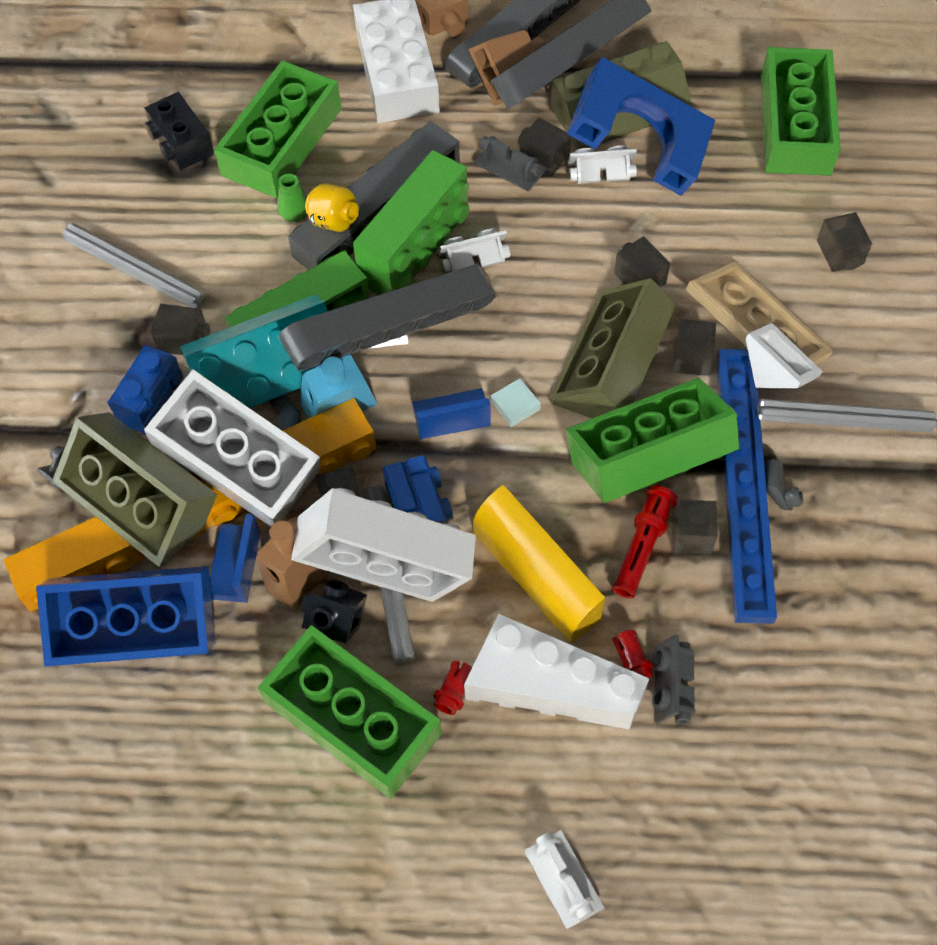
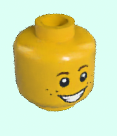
(331, 207)

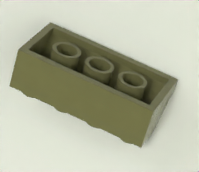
(654, 64)
(614, 349)
(132, 487)

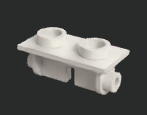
(614, 162)
(486, 246)
(563, 879)

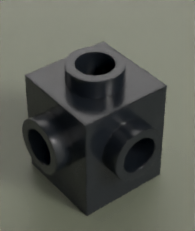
(333, 609)

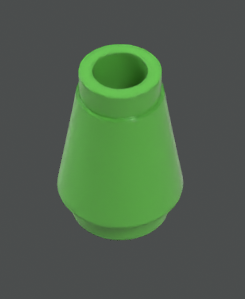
(291, 198)

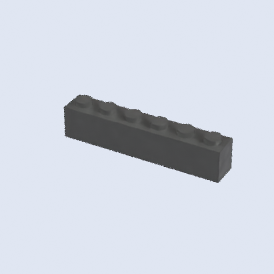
(372, 192)

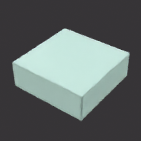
(515, 402)

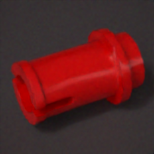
(631, 653)
(451, 693)

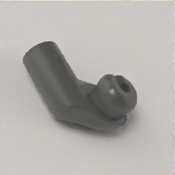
(287, 412)
(775, 487)

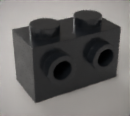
(178, 131)

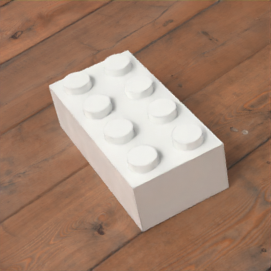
(396, 59)
(233, 448)
(383, 545)

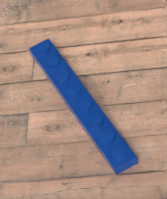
(746, 495)

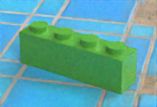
(334, 281)

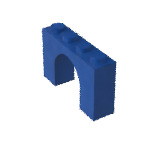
(680, 127)

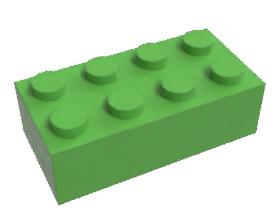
(799, 111)
(278, 128)
(413, 224)
(653, 439)
(351, 711)

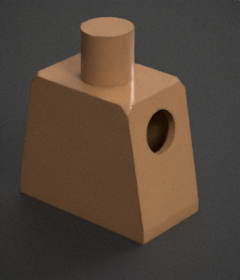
(443, 16)
(500, 54)
(283, 577)

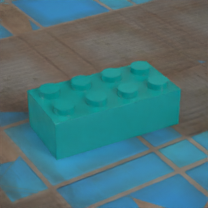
(249, 356)

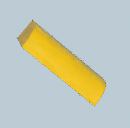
(538, 565)

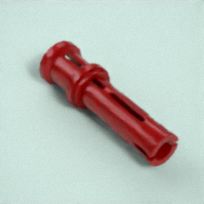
(648, 524)

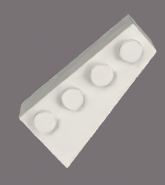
(551, 676)

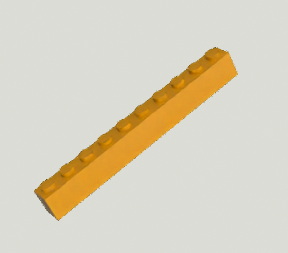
(95, 549)

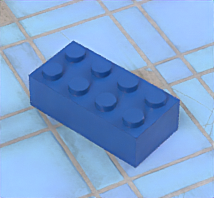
(126, 616)

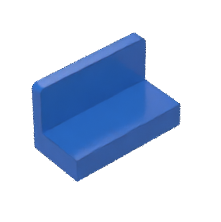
(452, 413)
(235, 561)

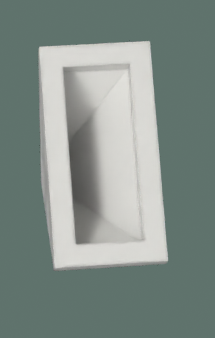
(777, 360)

